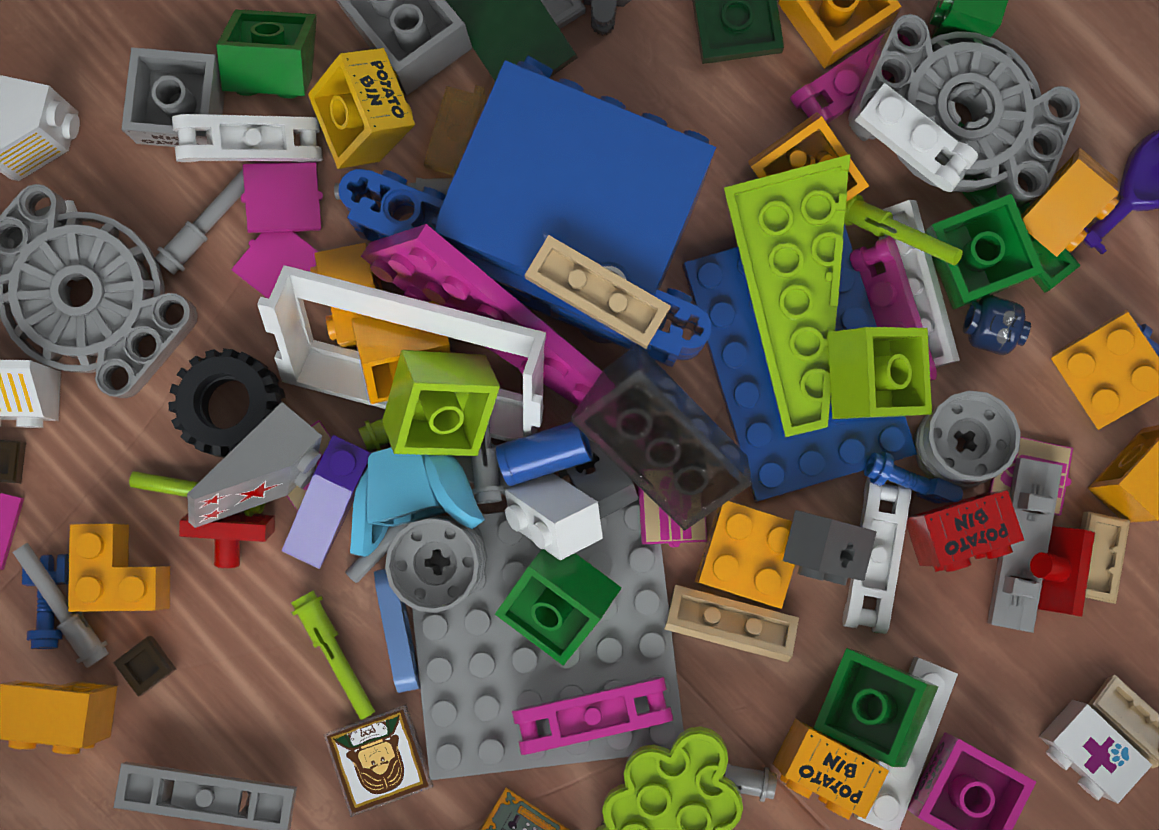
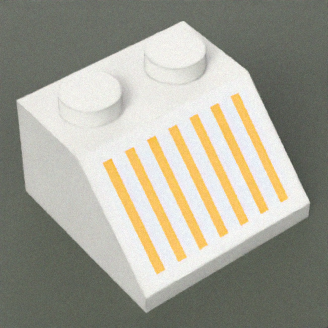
(33, 126)
(29, 393)

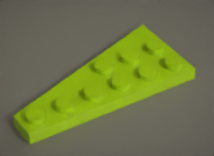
(792, 260)

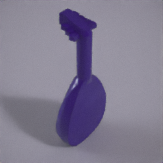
(1137, 190)

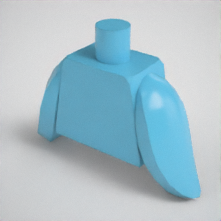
(405, 490)

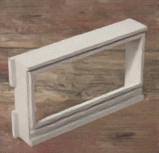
(339, 369)

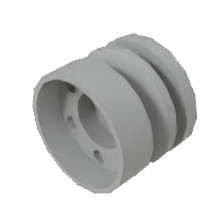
(989, 434)
(422, 583)

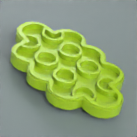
(676, 787)

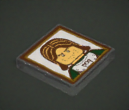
(378, 760)

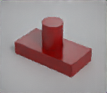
(229, 533)
(1064, 570)

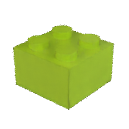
(879, 372)
(440, 403)

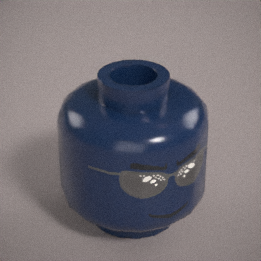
(996, 325)

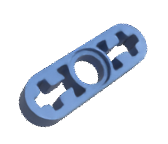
(397, 635)

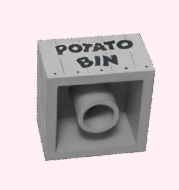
(166, 86)

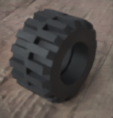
(201, 382)

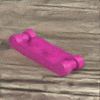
(840, 84)
(890, 291)
(592, 715)

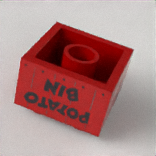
(965, 529)

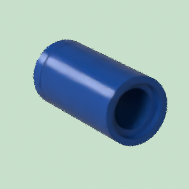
(543, 453)

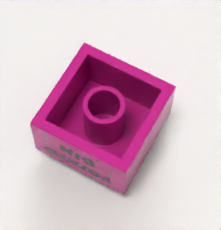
(969, 790)

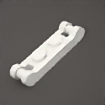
(246, 138)
(884, 559)

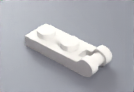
(916, 138)

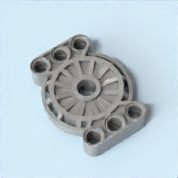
(994, 88)
(121, 306)

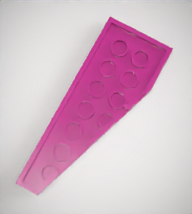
(437, 272)

